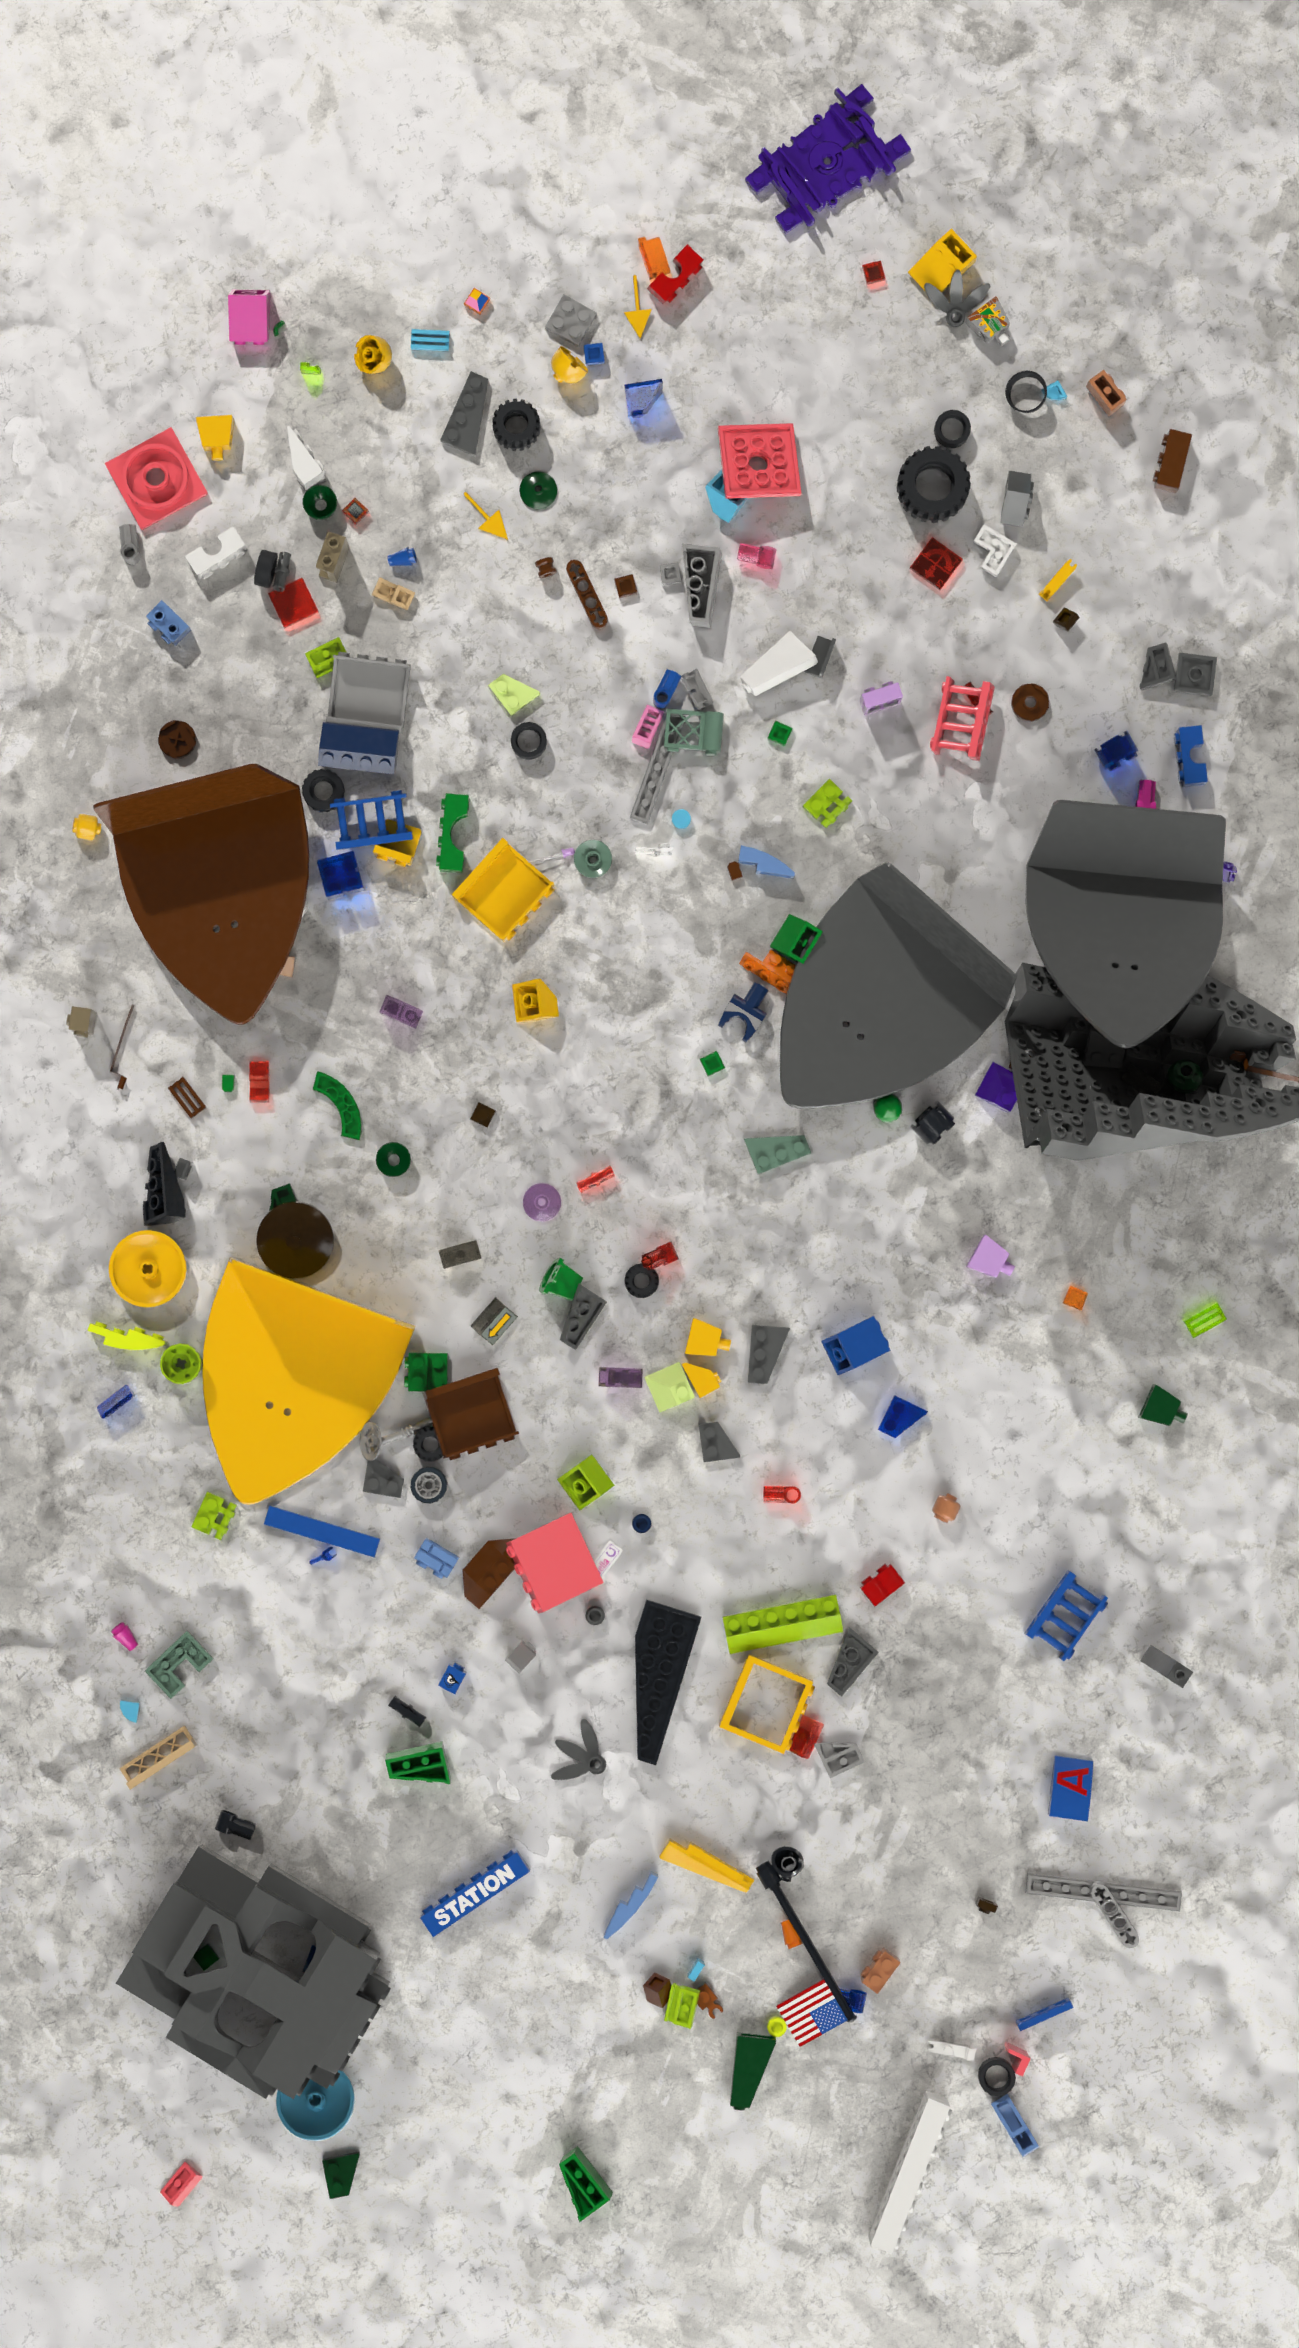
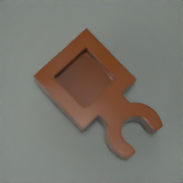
(707, 1999)

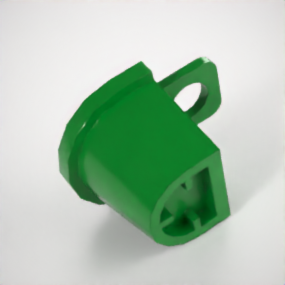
(560, 1280)

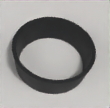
(1018, 376)

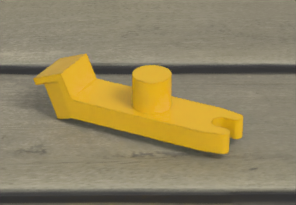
(1059, 578)

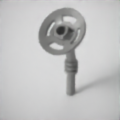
(376, 1441)

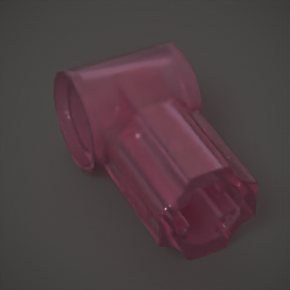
(761, 556)

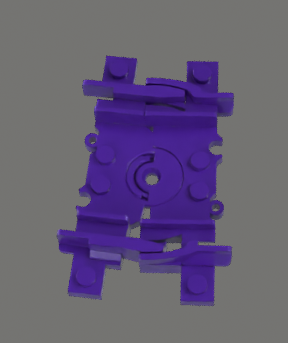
(818, 183)

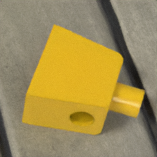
(216, 434)
(705, 1339)

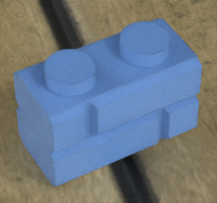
(436, 1558)

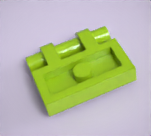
(823, 799)
(209, 1512)

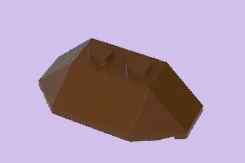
(487, 1571)

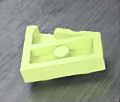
(512, 693)

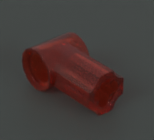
(661, 1256)
(778, 1494)

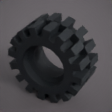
(641, 1292)
(418, 1445)

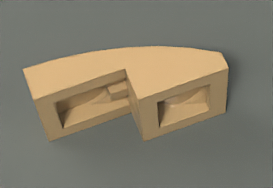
(393, 593)

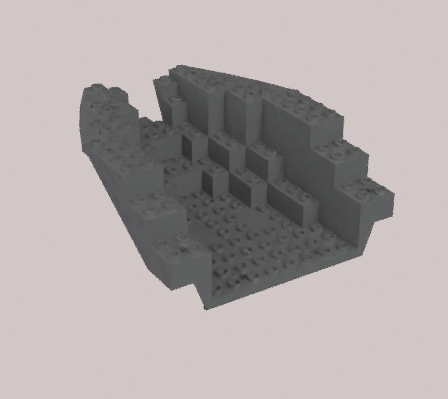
(1097, 1115)

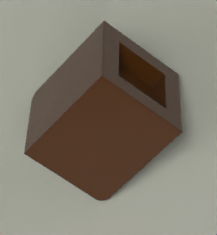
(657, 1990)

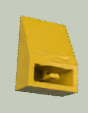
(942, 260)

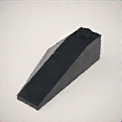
(164, 1196)

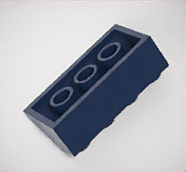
(358, 748)

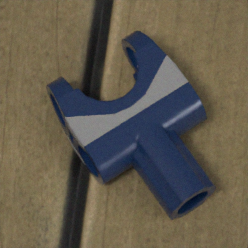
(747, 1010)

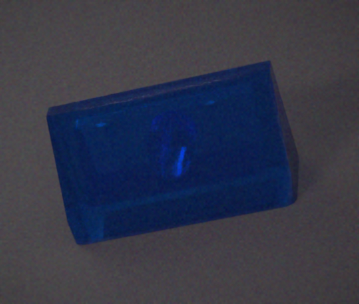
(115, 1401)

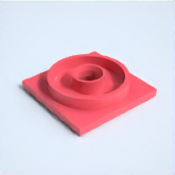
(768, 441)
(156, 502)

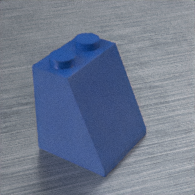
(856, 1345)

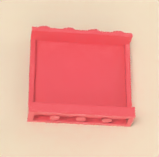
(554, 1563)

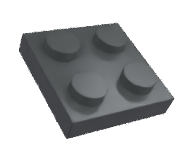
(1195, 674)

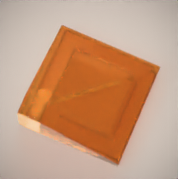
(1075, 1298)

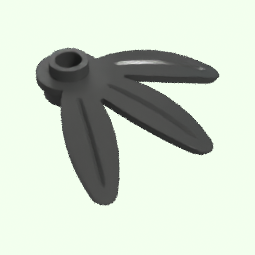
(956, 305)
(576, 1752)

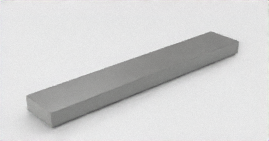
(655, 773)

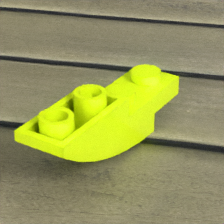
(134, 1340)

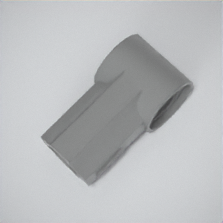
(129, 542)

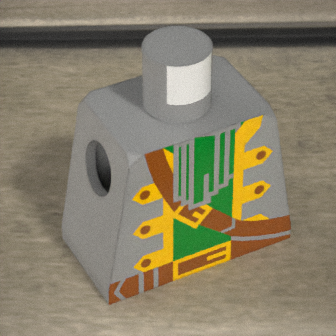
(990, 322)

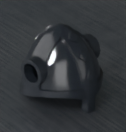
(787, 1862)

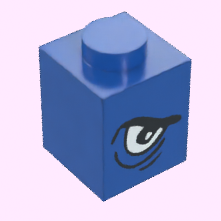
(452, 1677)

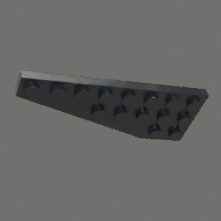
(661, 1658)

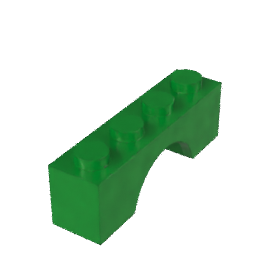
(455, 809)

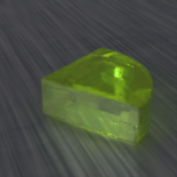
(305, 368)

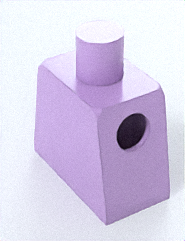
(990, 1258)

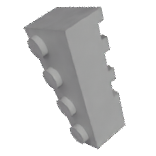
(701, 574)

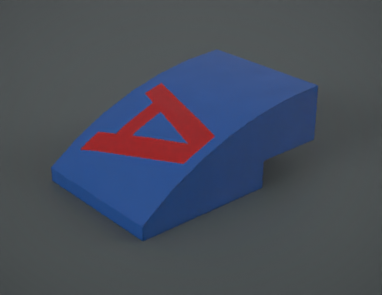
(1071, 1788)

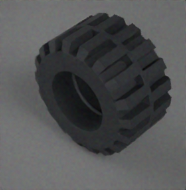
(512, 409)

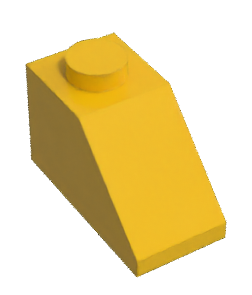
(702, 1379)

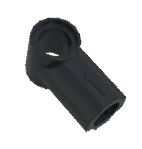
(231, 1824)

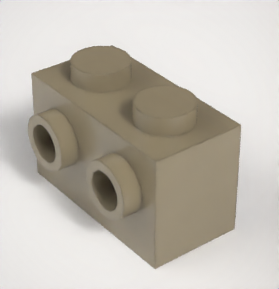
(81, 1021)

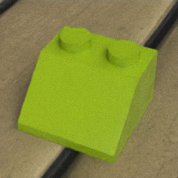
(585, 1482)

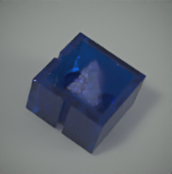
(340, 874)

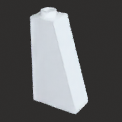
(778, 664)

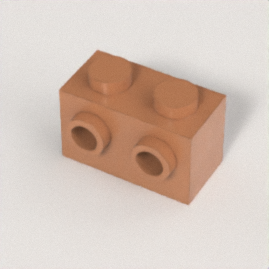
(1106, 392)
(880, 1970)

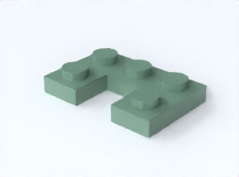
(184, 1648)

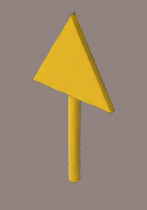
(639, 317)
(493, 524)

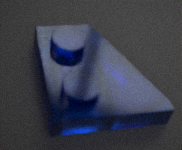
(900, 1416)

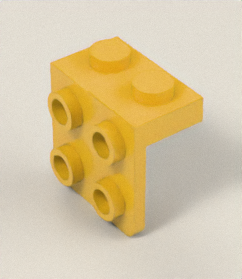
(401, 851)

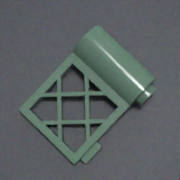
(709, 734)

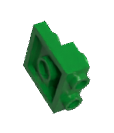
(426, 1371)

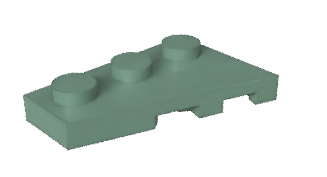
(776, 1151)

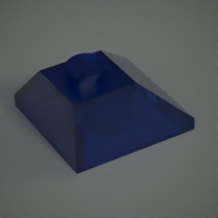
(641, 396)

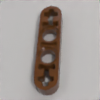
(585, 595)

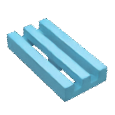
(414, 332)

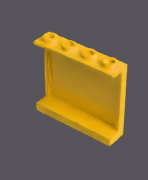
(503, 890)

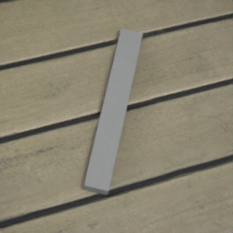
(1124, 1894)

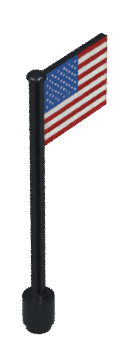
(820, 2005)

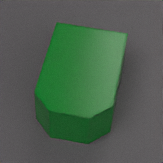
(228, 1083)

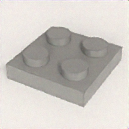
(570, 320)

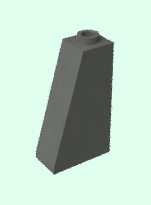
(1166, 1666)

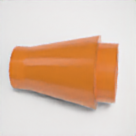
(790, 1935)

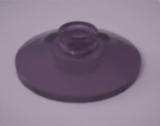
(544, 1212)

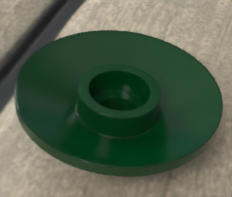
(539, 499)

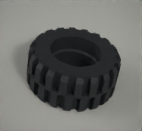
(940, 460)

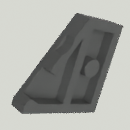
(1158, 667)
(716, 1443)

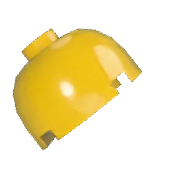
(372, 354)
(567, 367)

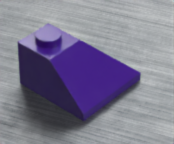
(998, 1088)

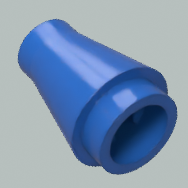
(404, 557)

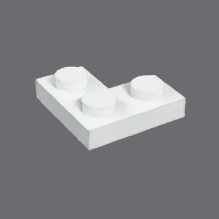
(998, 547)

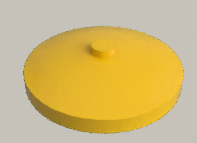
(147, 1268)

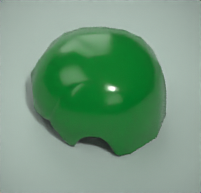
(887, 1108)

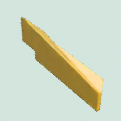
(705, 1864)

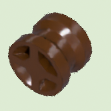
(545, 567)

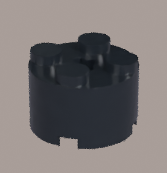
(933, 1123)

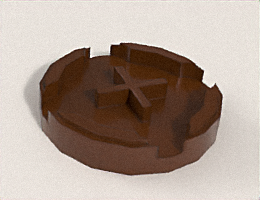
(177, 739)

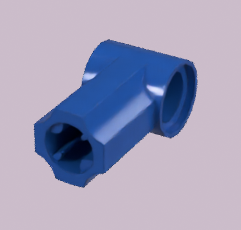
(667, 688)

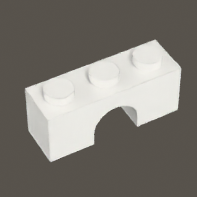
(231, 548)

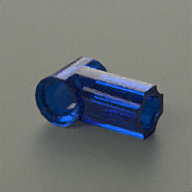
(855, 1999)

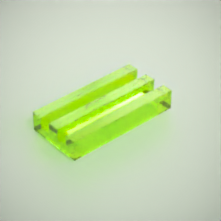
(1219, 1312)

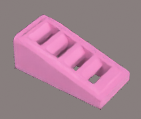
(642, 737)

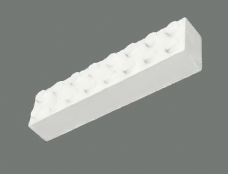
(909, 2171)

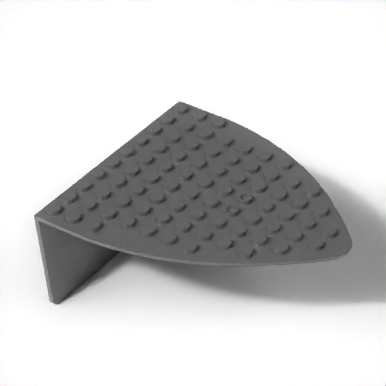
(1126, 895)
(900, 980)

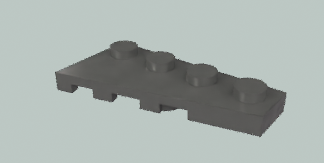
(466, 418)

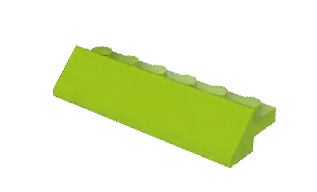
(782, 1624)

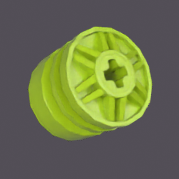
(170, 1359)

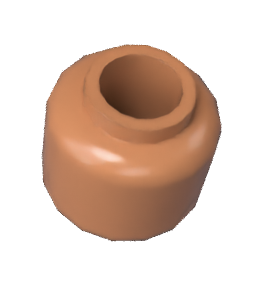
(946, 1508)

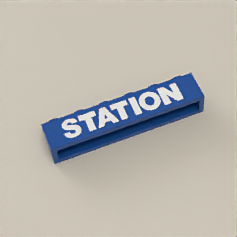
(474, 1893)

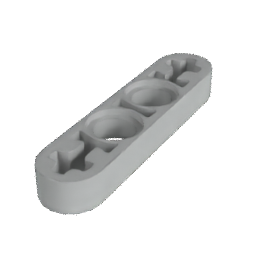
(1116, 1913)

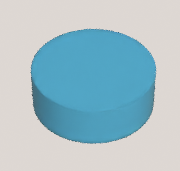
(681, 819)

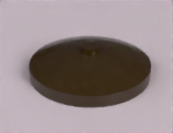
(295, 1239)

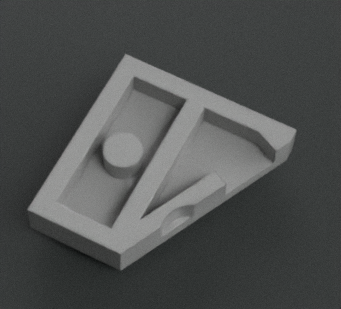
(839, 1756)

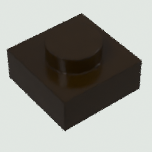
(1066, 619)
(482, 1114)
(985, 1905)

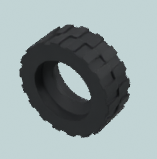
(310, 783)

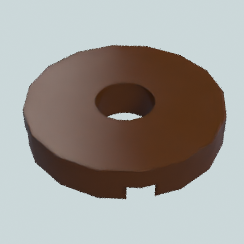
(1030, 713)

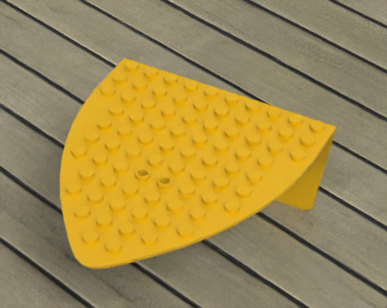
(301, 1354)

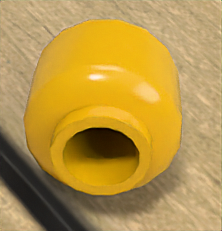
(86, 826)

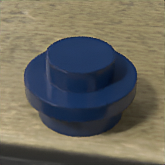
(641, 1523)

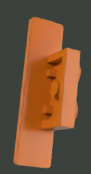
(773, 969)

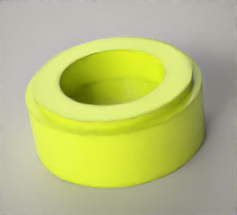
(776, 2026)

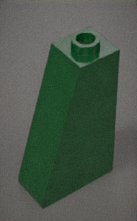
(750, 2062)

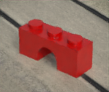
(664, 287)

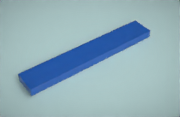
(322, 1531)

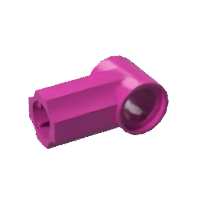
(1146, 794)

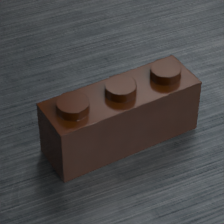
(1172, 460)

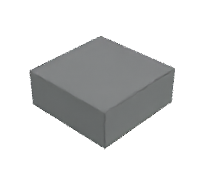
(670, 573)

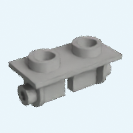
(699, 692)

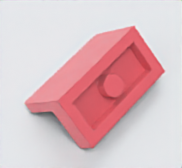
(1021, 2060)

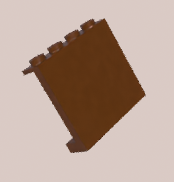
(470, 1414)

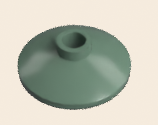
(589, 849)

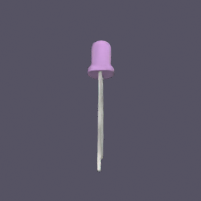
(566, 852)

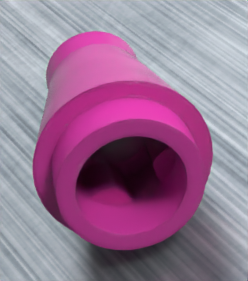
(124, 1635)

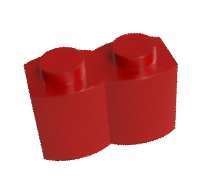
(882, 1584)

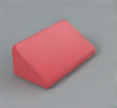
(181, 2184)

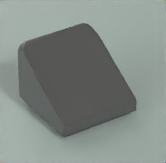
(183, 1168)

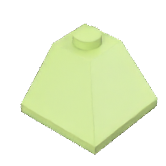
(669, 1387)

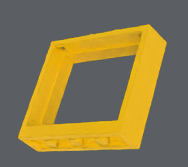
(800, 1708)

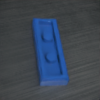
(1044, 2014)

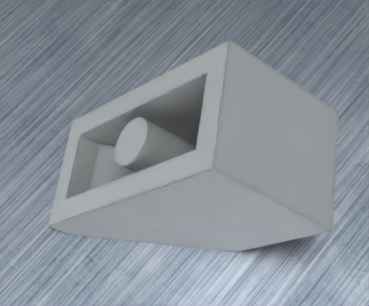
(521, 1656)

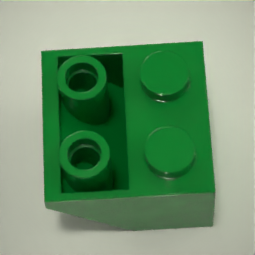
(793, 938)

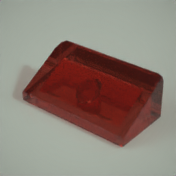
(806, 1736)

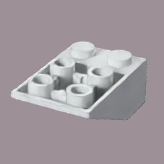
(306, 469)

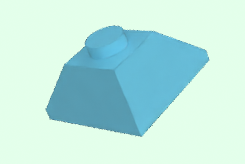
(724, 508)

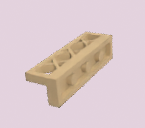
(132, 1782)

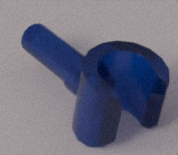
(325, 1556)

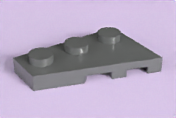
(581, 1316)
(764, 1351)
(851, 1662)

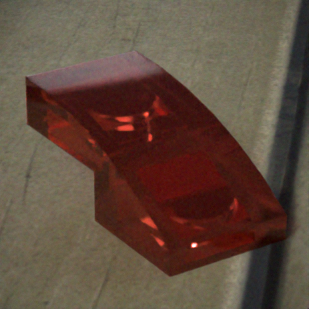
(259, 1082)

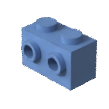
(168, 623)

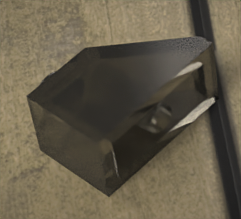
(459, 1254)

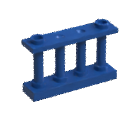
(364, 838)
(1057, 1598)

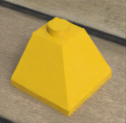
(534, 1001)

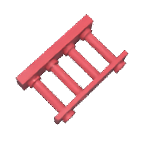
(977, 729)

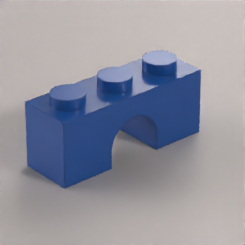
(1190, 772)

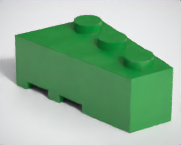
(419, 1763)
(584, 2183)

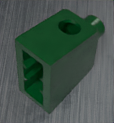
(1162, 1407)

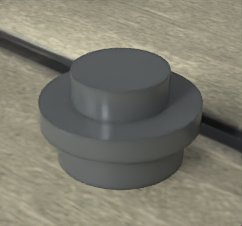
(595, 1615)

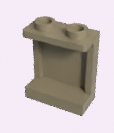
(332, 556)

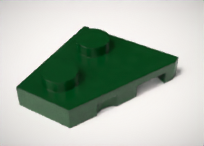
(340, 2173)

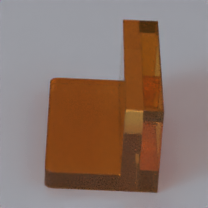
(653, 257)

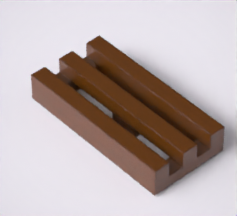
(196, 1110)

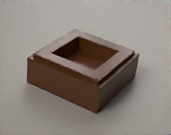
(625, 586)

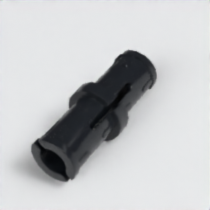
(407, 1711)

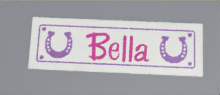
(606, 1559)

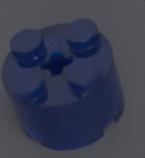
(1116, 751)

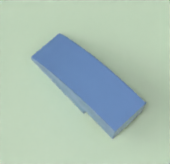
(765, 863)
(1015, 2125)

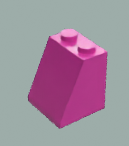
(249, 316)

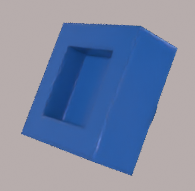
(594, 354)

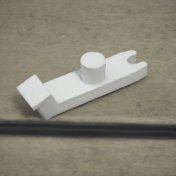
(952, 2050)

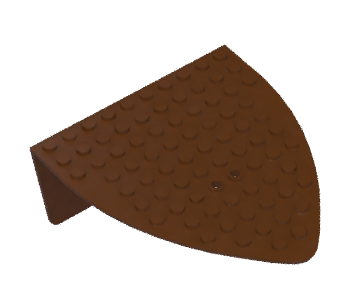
(211, 858)

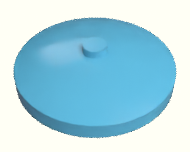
(318, 2110)

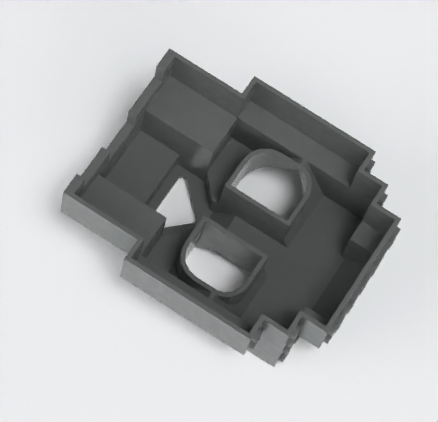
(314, 2013)

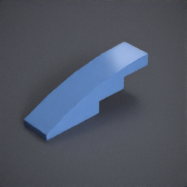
(626, 1910)

